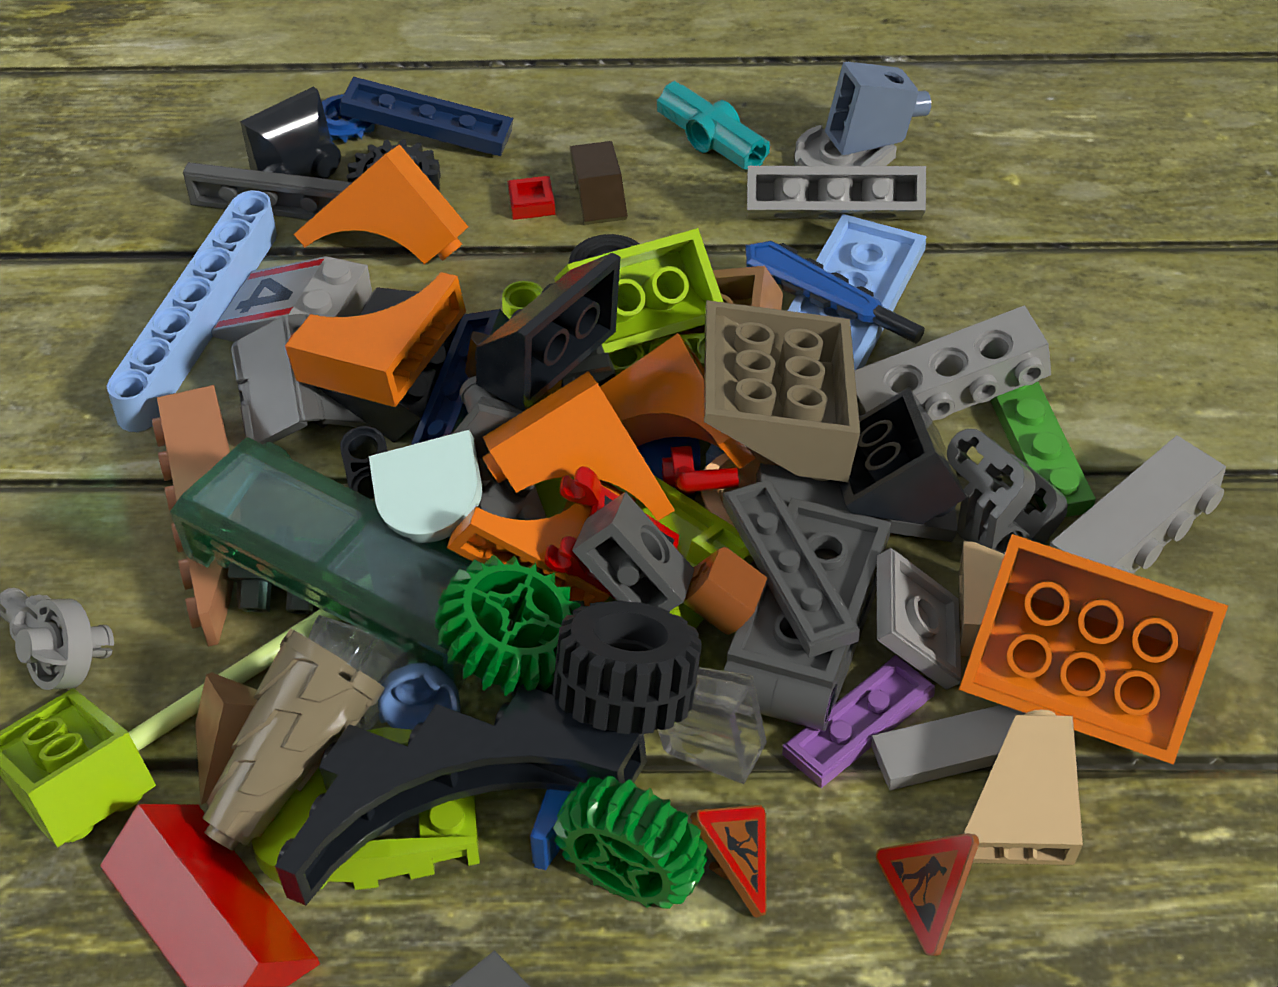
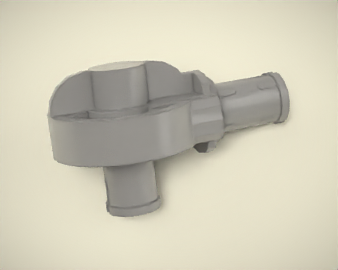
(53, 654)

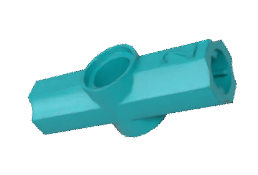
(712, 126)

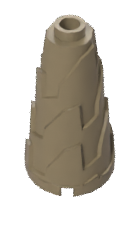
(297, 714)

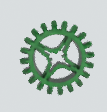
(476, 619)
(631, 842)

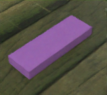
(867, 710)

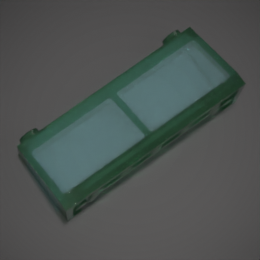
(320, 547)

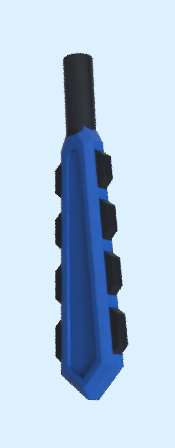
(827, 289)

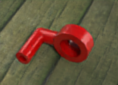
(680, 473)

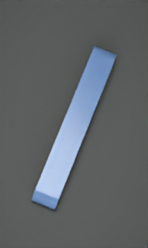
(191, 310)

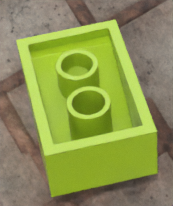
(71, 767)

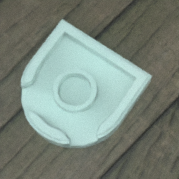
(427, 486)

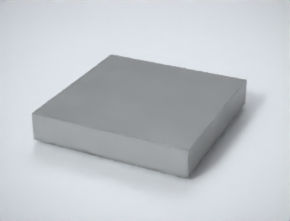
(918, 619)

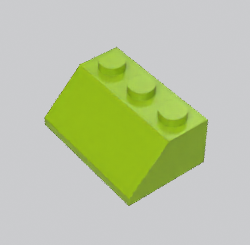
(660, 289)

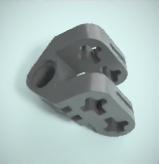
(993, 507)

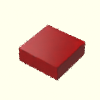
(531, 197)

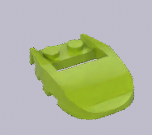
(444, 834)

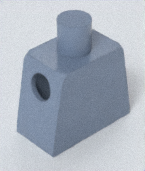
(873, 107)

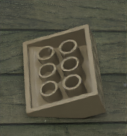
(783, 386)

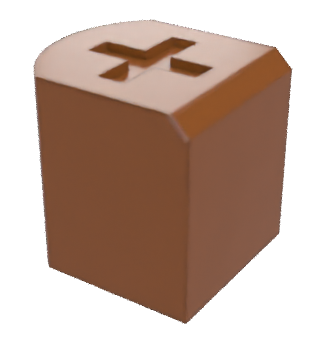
(725, 590)

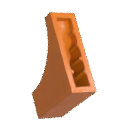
(393, 202)
(380, 351)
(665, 399)
(570, 432)
(488, 534)

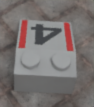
(308, 287)

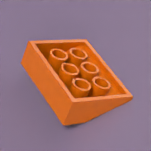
(1094, 647)

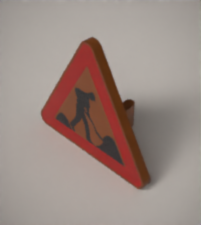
(739, 845)
(929, 883)

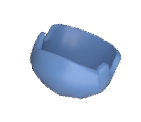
(413, 693)

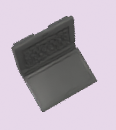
(268, 391)

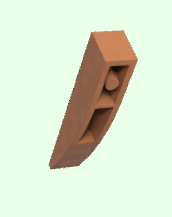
(195, 442)

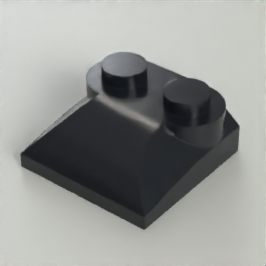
(292, 138)

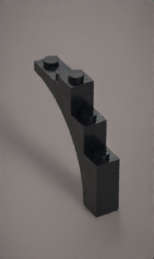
(447, 758)

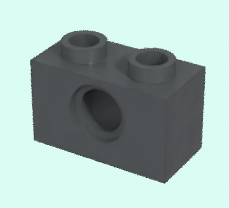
(633, 556)

